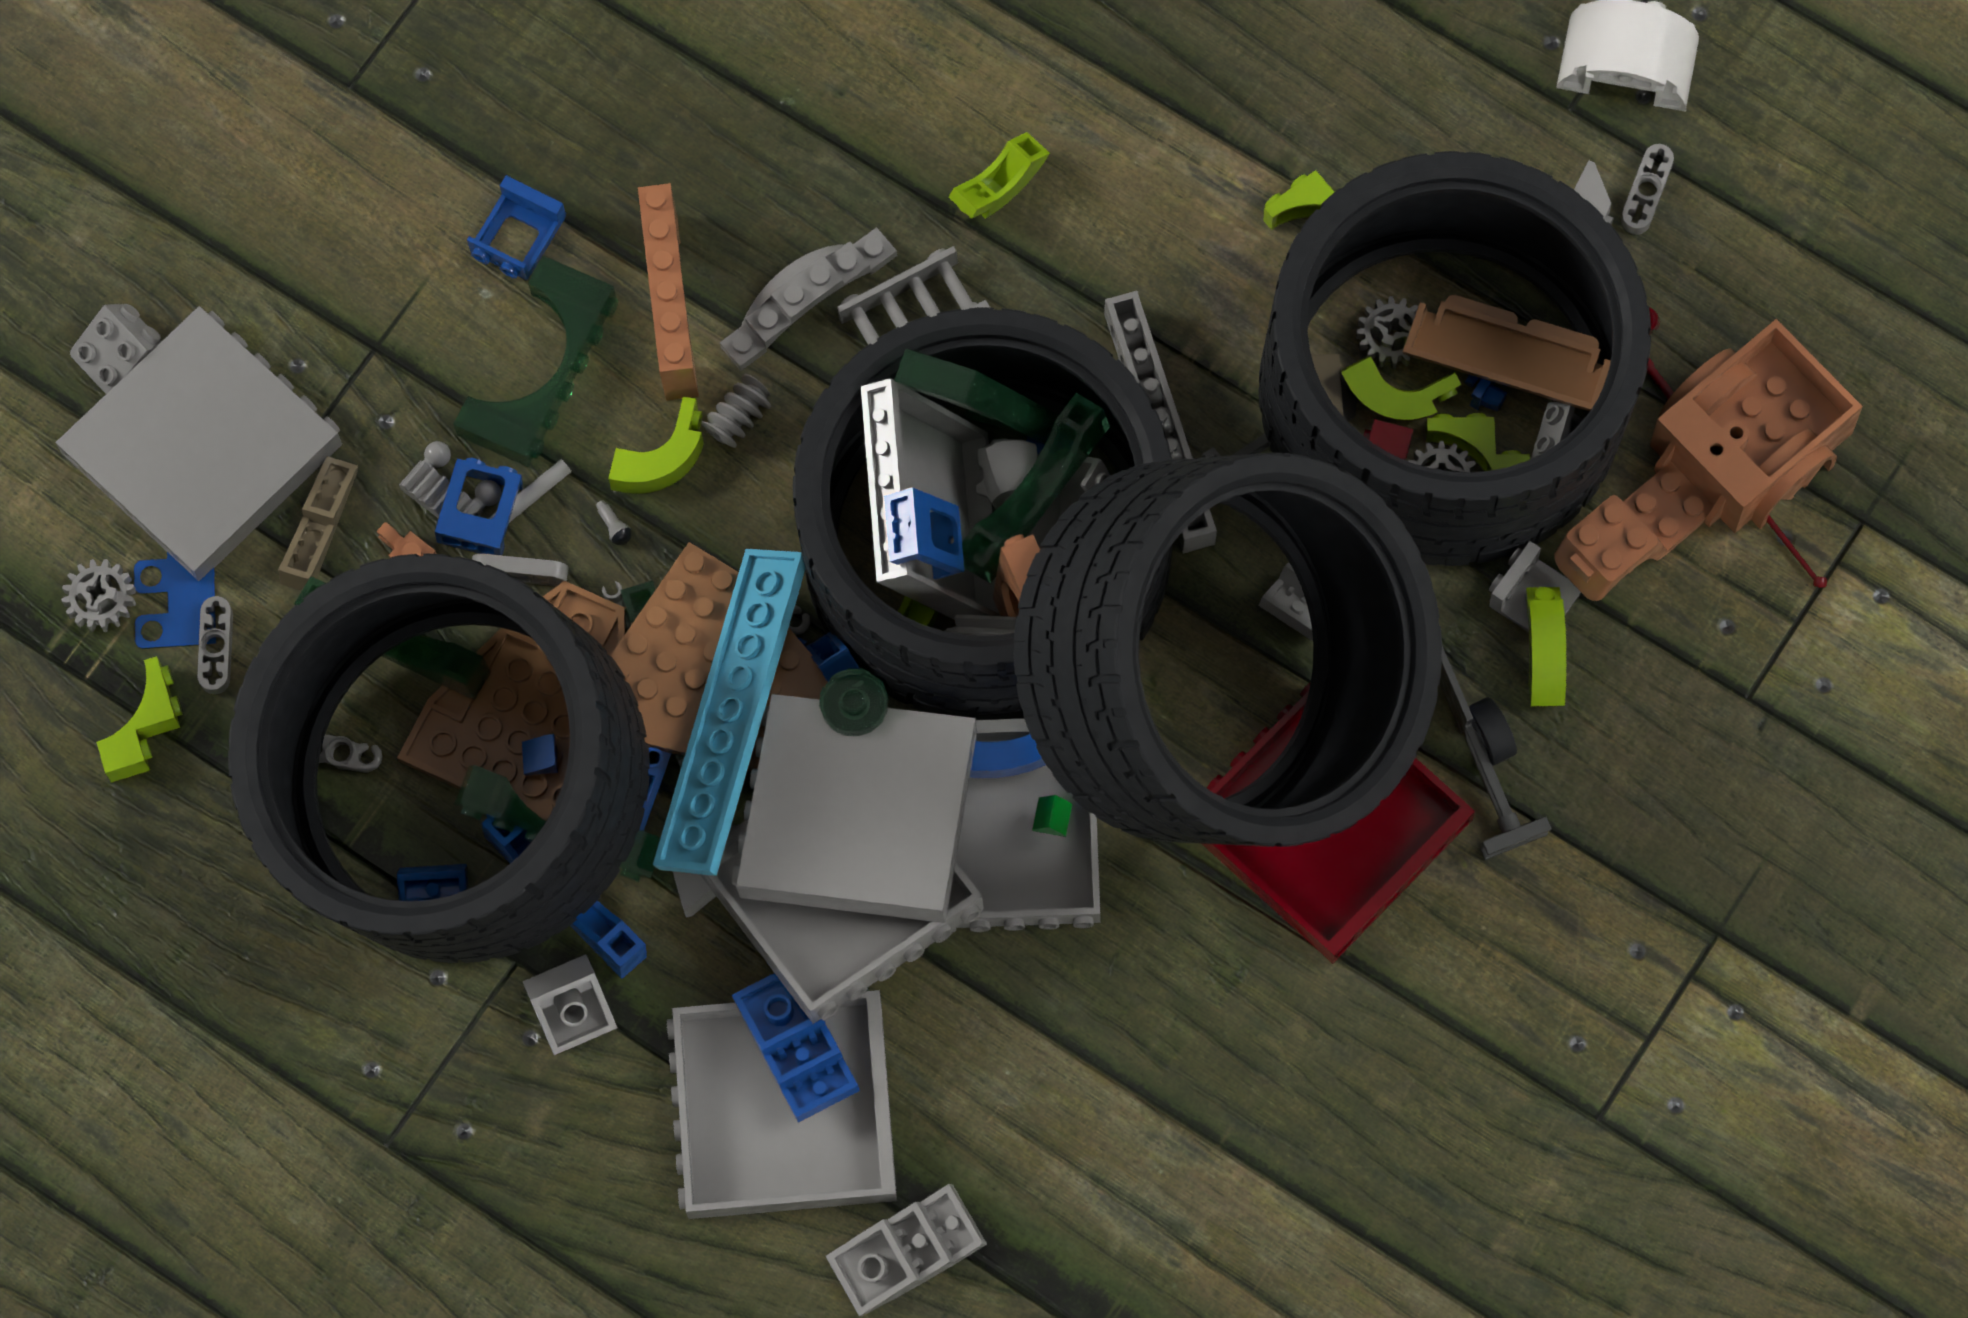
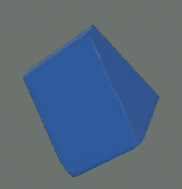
(540, 755)

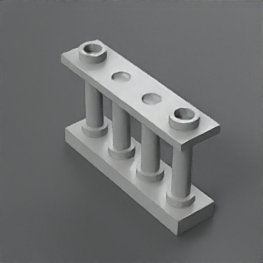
(938, 262)

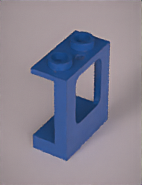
(528, 207)
(471, 531)
(924, 535)

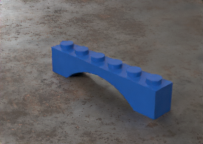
(597, 926)

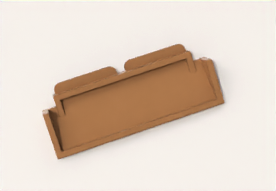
(1497, 349)

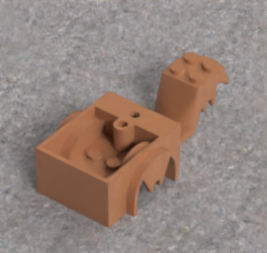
(1768, 419)

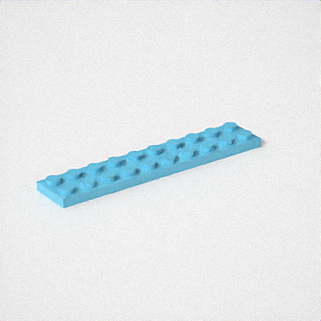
(730, 712)

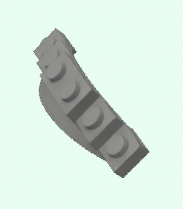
(800, 289)

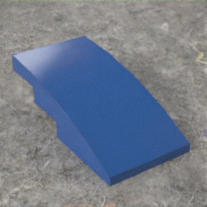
(796, 1050)

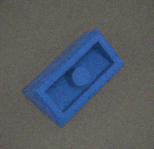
(431, 881)

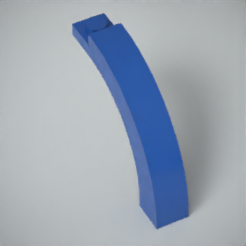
(1005, 758)

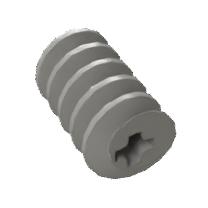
(737, 410)

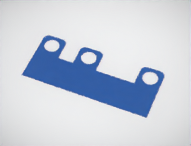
(185, 600)

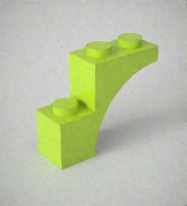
(1298, 202)
(1476, 436)
(125, 751)

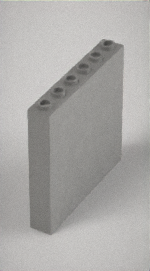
(200, 442)
(936, 452)
(856, 817)
(1024, 872)
(829, 952)
(741, 1136)

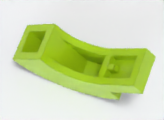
(1002, 179)

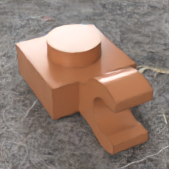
(403, 546)

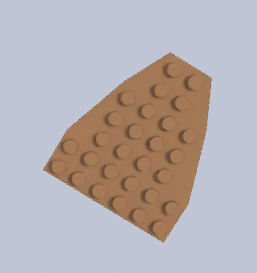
(674, 645)
(513, 706)

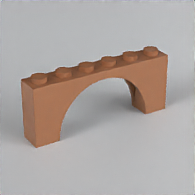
(667, 291)
(1012, 572)

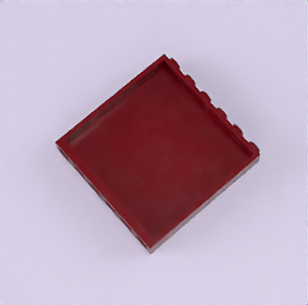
(1347, 880)

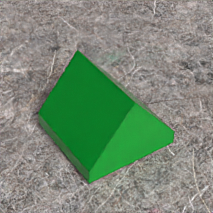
(1052, 815)

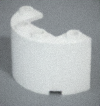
(1632, 48)

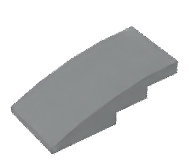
(906, 1250)

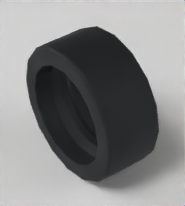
(1493, 730)

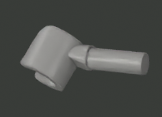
(616, 599)

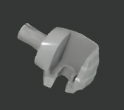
(1004, 468)

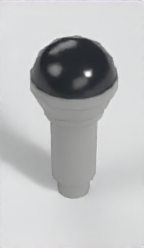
(618, 531)

